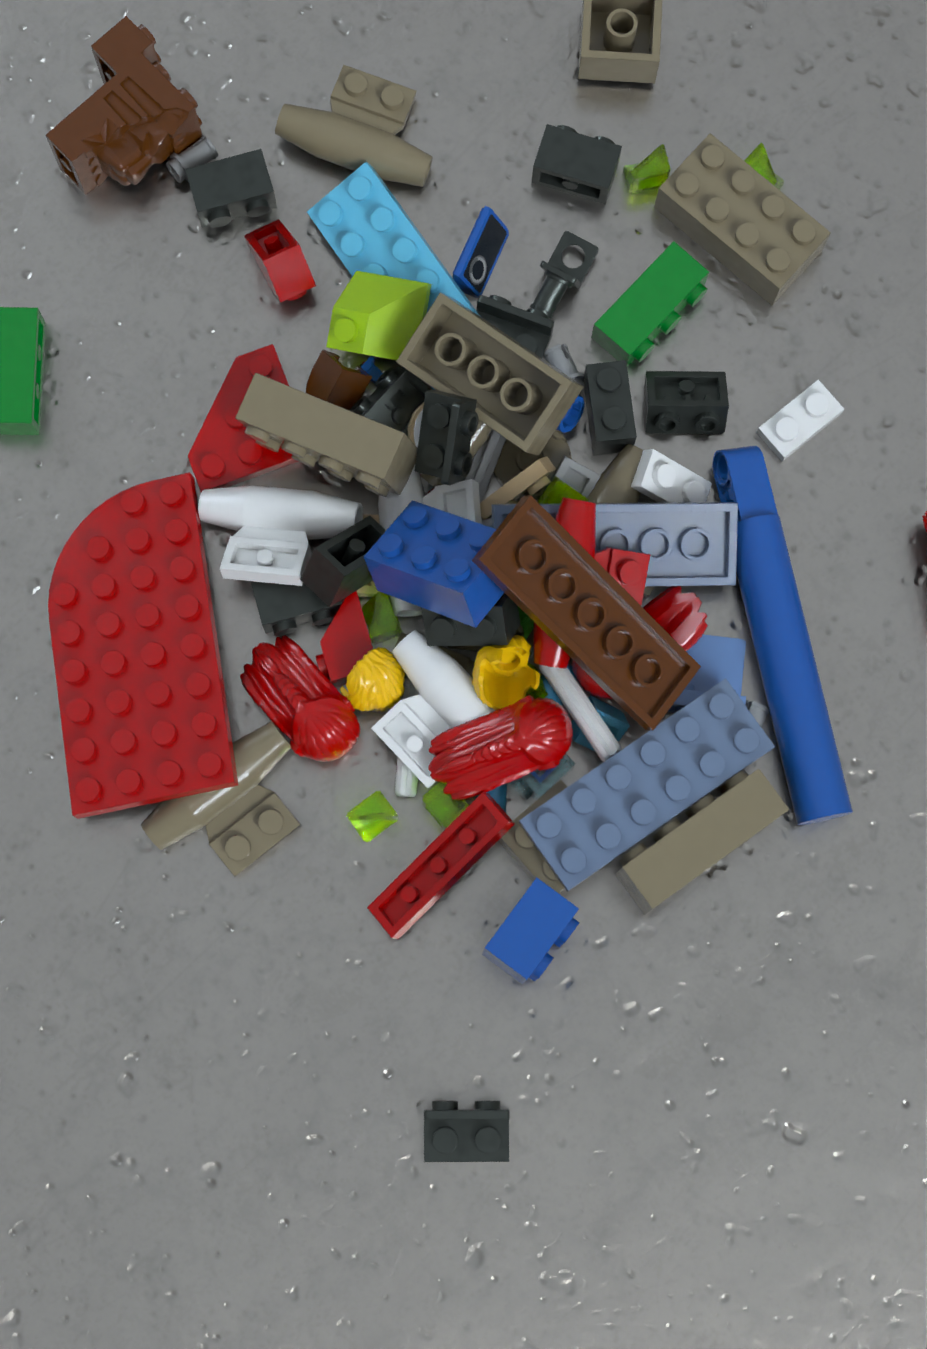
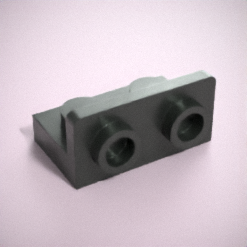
(528, 327)
(394, 400)
(686, 402)
(446, 436)
(466, 1133)

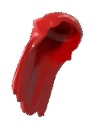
(675, 614)
(301, 700)
(501, 747)

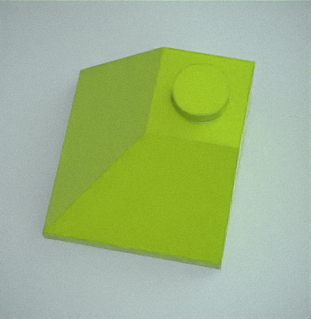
(377, 315)

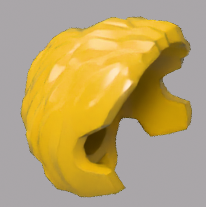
(503, 673)
(375, 682)

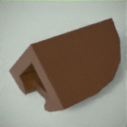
(335, 382)

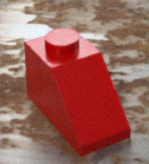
(280, 261)
(344, 641)

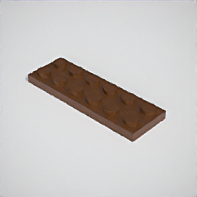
(586, 612)

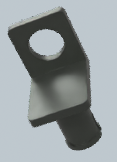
(560, 276)

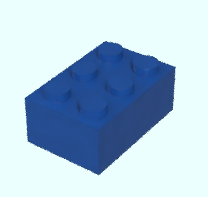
(430, 564)
(530, 931)

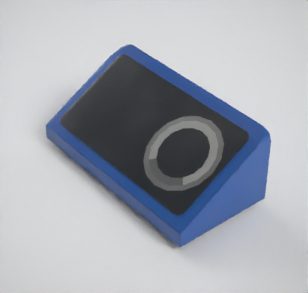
(480, 253)

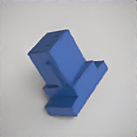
(371, 369)

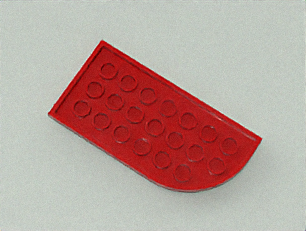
(139, 654)

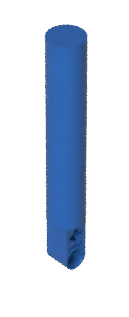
(782, 640)

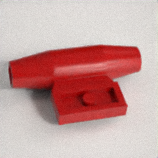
(625, 566)

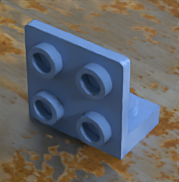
(718, 660)

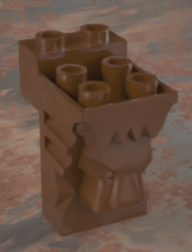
(130, 119)

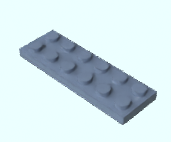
(685, 540)
(646, 784)

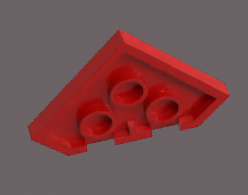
(222, 450)

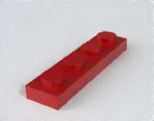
(440, 865)

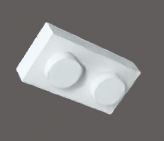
(800, 420)
(668, 481)

